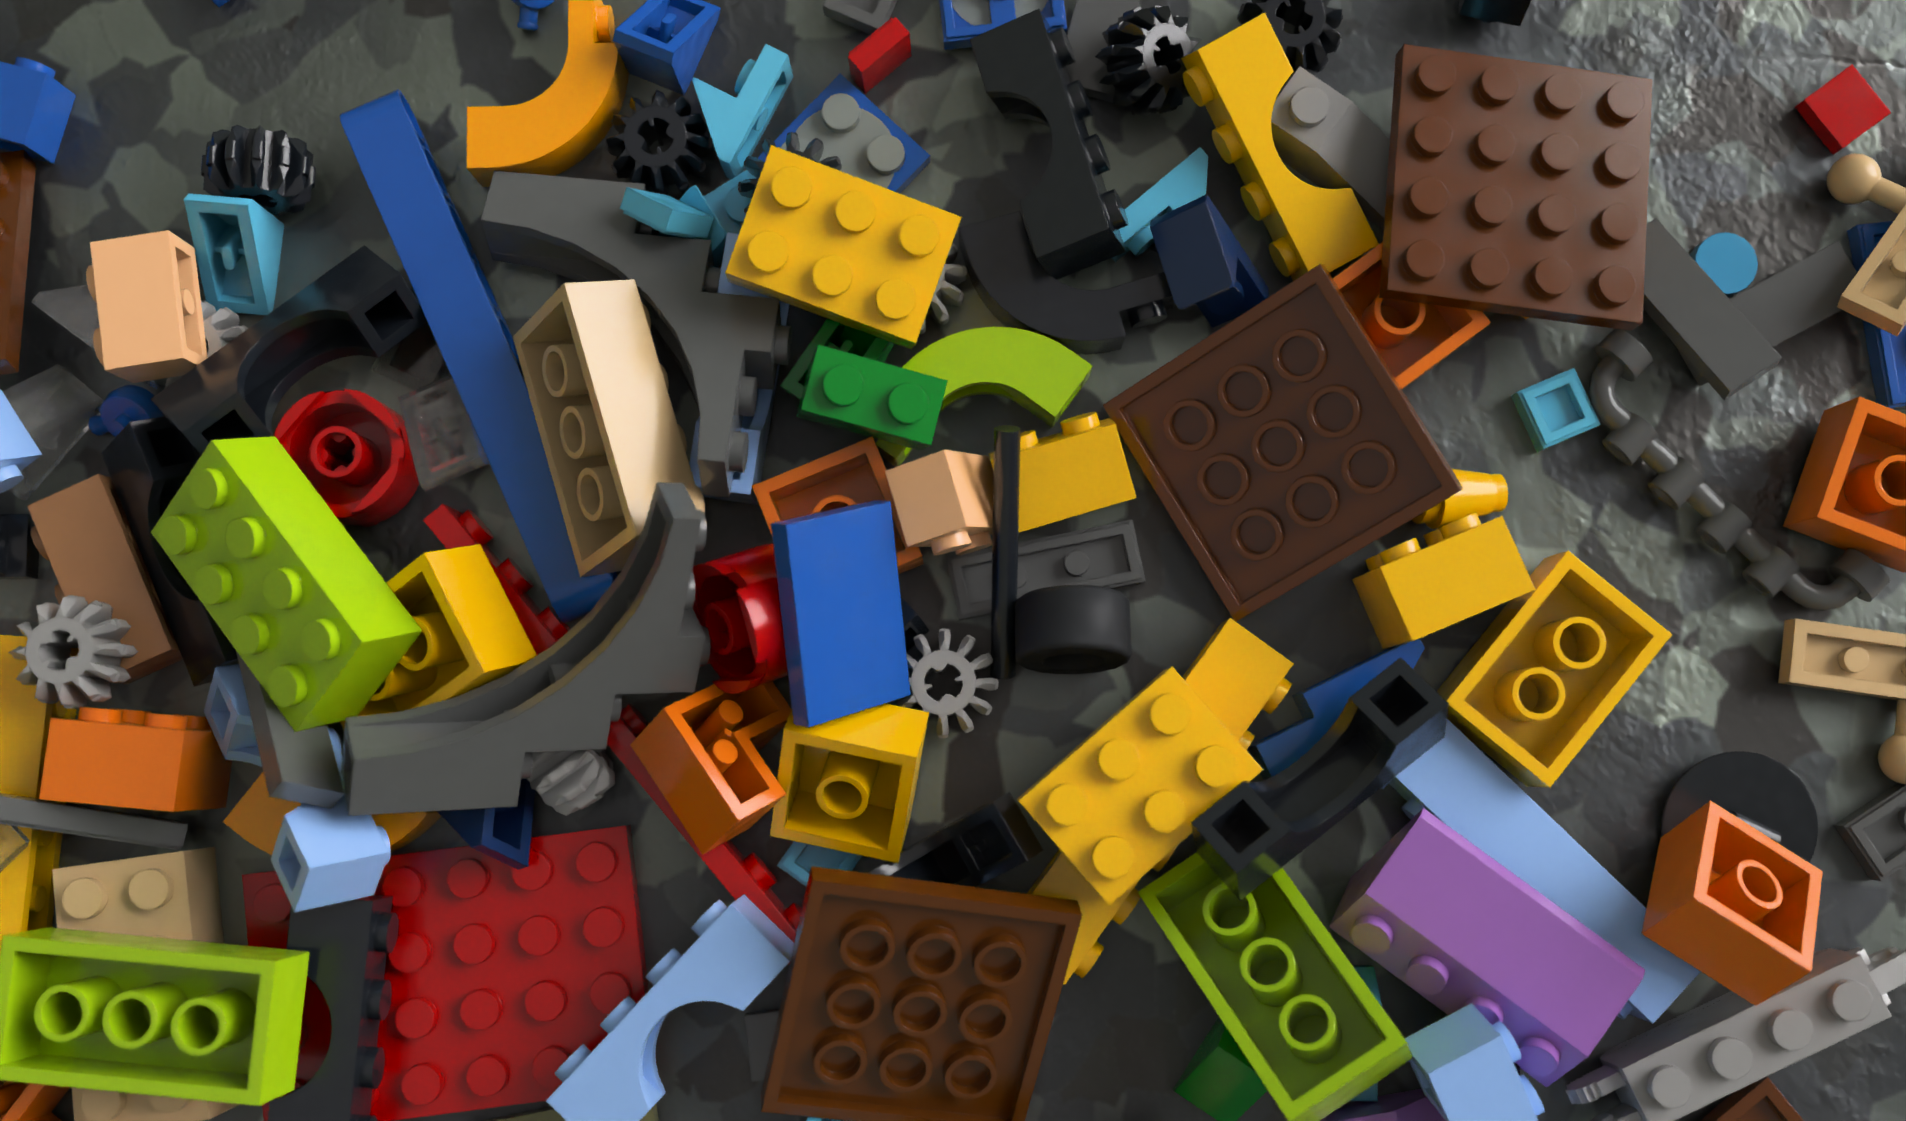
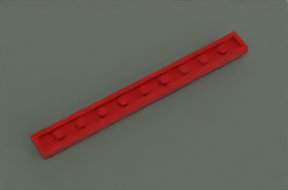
(544, 629)

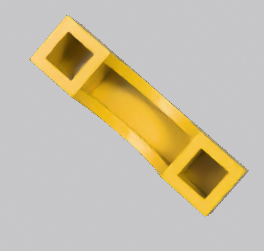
(1238, 85)

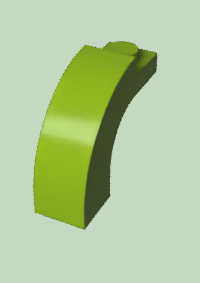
(1001, 363)

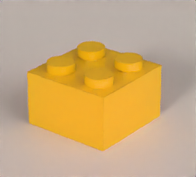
(1450, 580)
(851, 781)

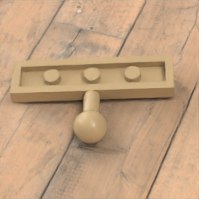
(1879, 286)
(1852, 663)

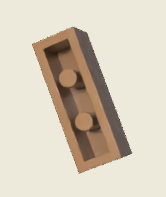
(99, 559)

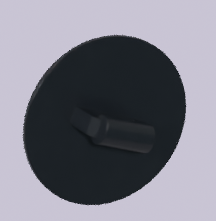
(1753, 790)

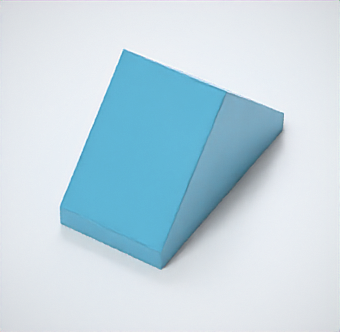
(235, 251)

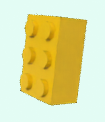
(842, 247)
(465, 635)
(1550, 669)
(1138, 784)

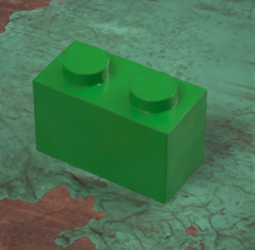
(871, 398)

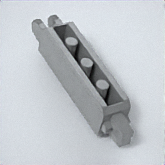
(1737, 1043)

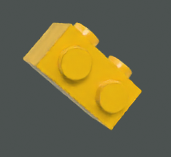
(1071, 471)

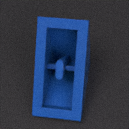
(666, 40)

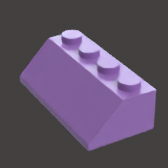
(1484, 937)

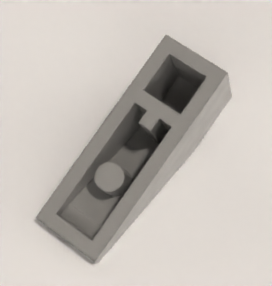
(1331, 142)

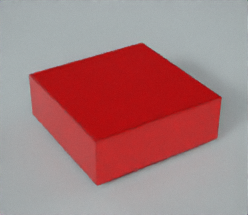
(879, 54)
(1842, 109)

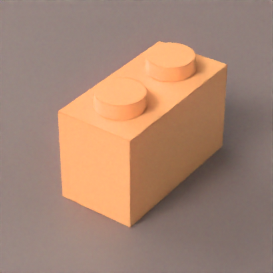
(147, 306)
(945, 501)

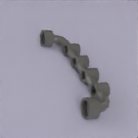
(1724, 522)

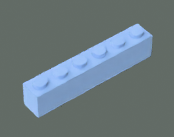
(1499, 818)

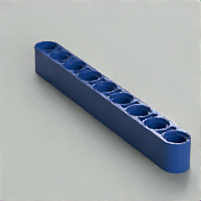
(469, 335)

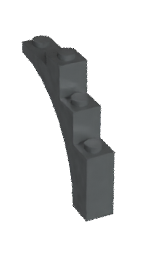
(717, 339)
(482, 742)

